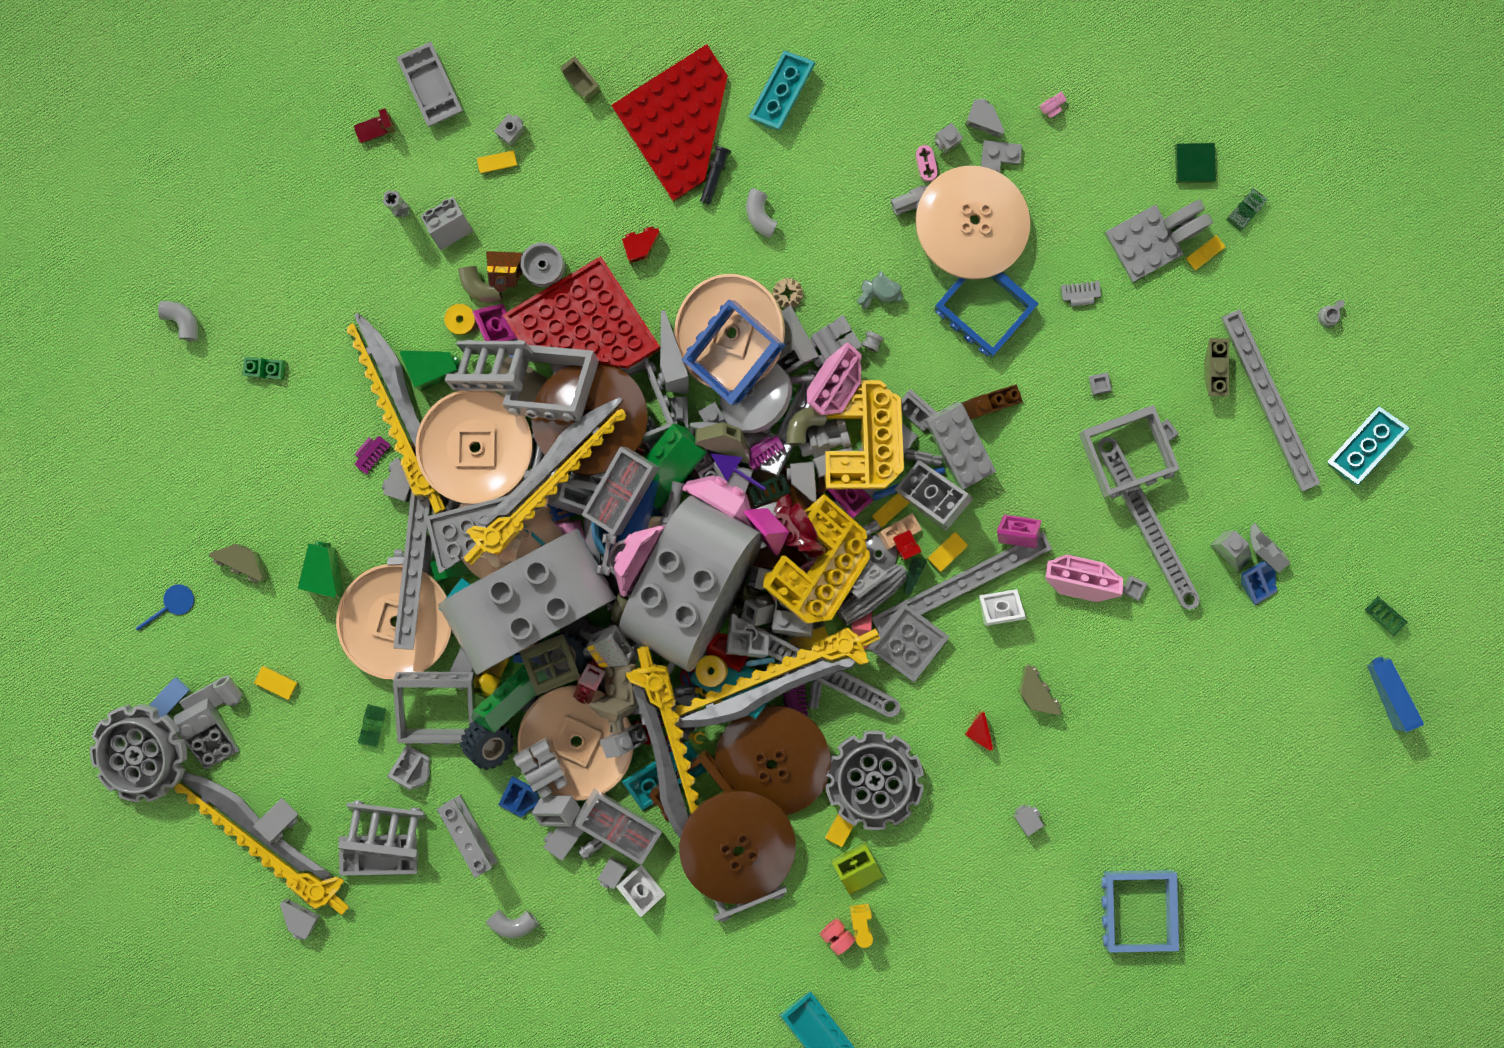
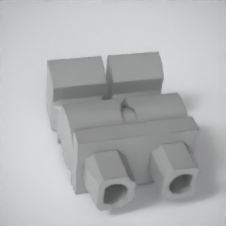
(826, 338)
(543, 772)

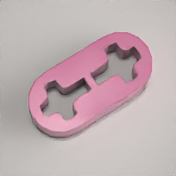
(922, 164)

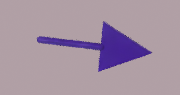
(728, 464)

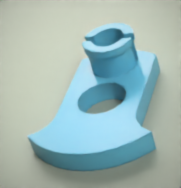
(760, 661)

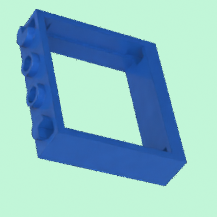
(971, 336)
(755, 371)

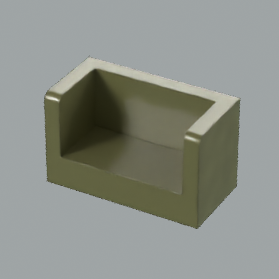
(580, 79)

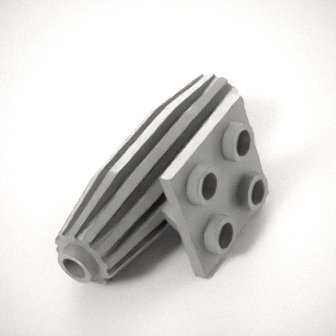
(871, 590)

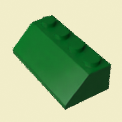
(676, 457)
(505, 701)

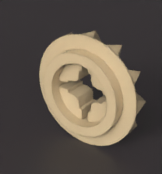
(795, 298)

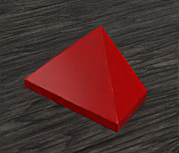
(979, 731)

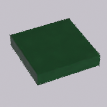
(1195, 162)

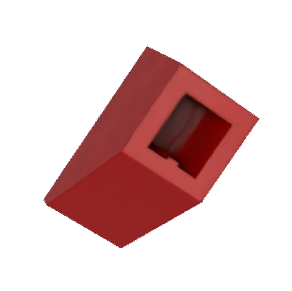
(640, 245)

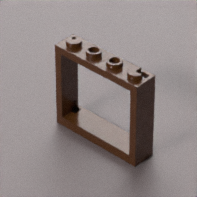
(713, 769)

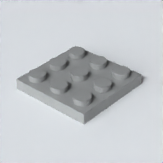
(1143, 243)
(909, 642)

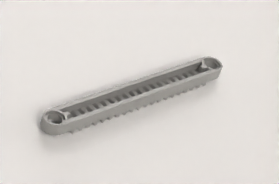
(1149, 525)
(840, 681)

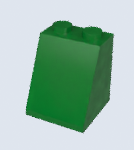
(429, 367)
(321, 571)

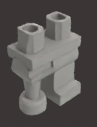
(825, 437)

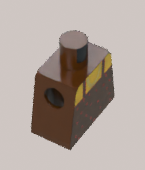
(503, 269)

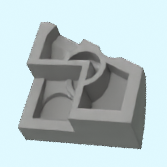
(1268, 549)
(745, 639)

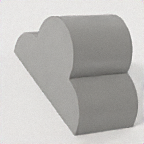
(933, 495)

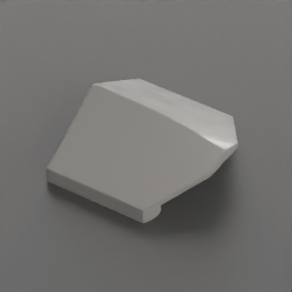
(410, 769)

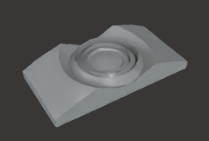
(429, 84)
(372, 865)

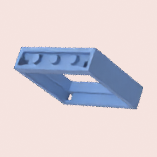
(1171, 910)

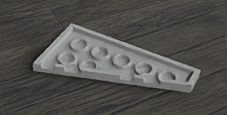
(449, 530)

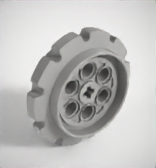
(138, 753)
(904, 769)

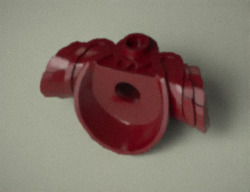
(800, 528)

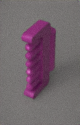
(763, 448)
(366, 451)
(791, 699)

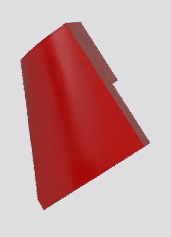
(718, 648)

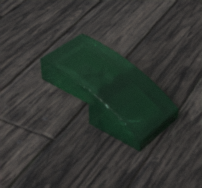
(1246, 209)
(372, 726)

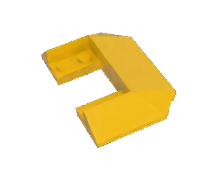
(881, 436)
(829, 580)

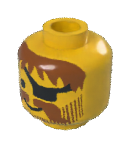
(486, 684)

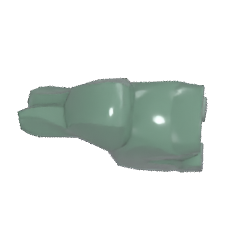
(881, 288)

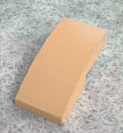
(905, 524)

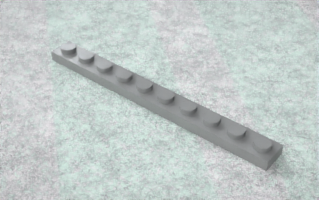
(1270, 400)
(412, 573)
(966, 580)

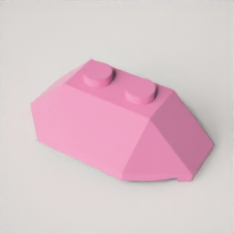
(835, 381)
(720, 495)
(635, 557)
(1083, 578)

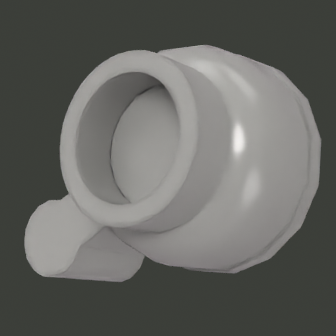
(1330, 315)

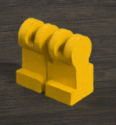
(862, 931)

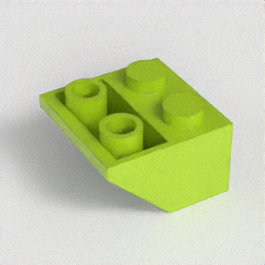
(857, 868)

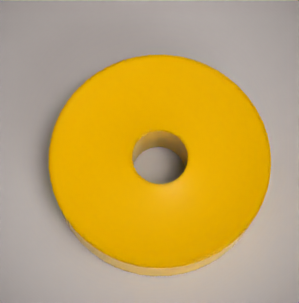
(468, 319)
(719, 674)

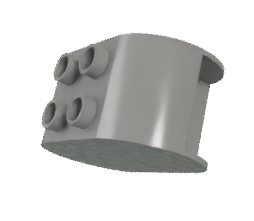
(690, 583)
(526, 601)

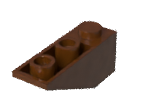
(992, 402)

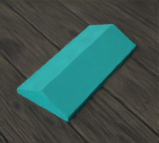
(782, 90)
(1368, 446)
(647, 778)

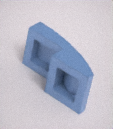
(170, 696)

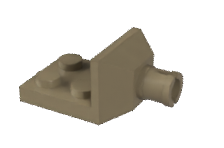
(619, 697)

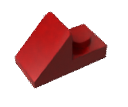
(906, 545)

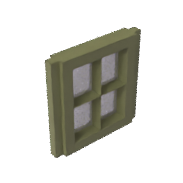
(550, 664)

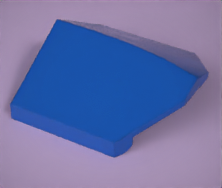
(1259, 582)
(519, 797)

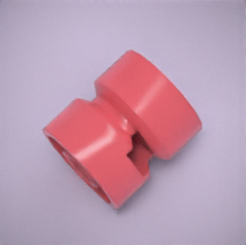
(837, 936)

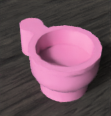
(1052, 106)

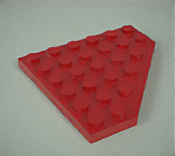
(677, 119)
(585, 314)

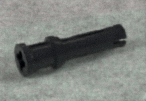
(717, 167)

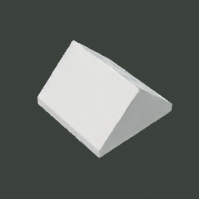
(1001, 607)
(640, 890)

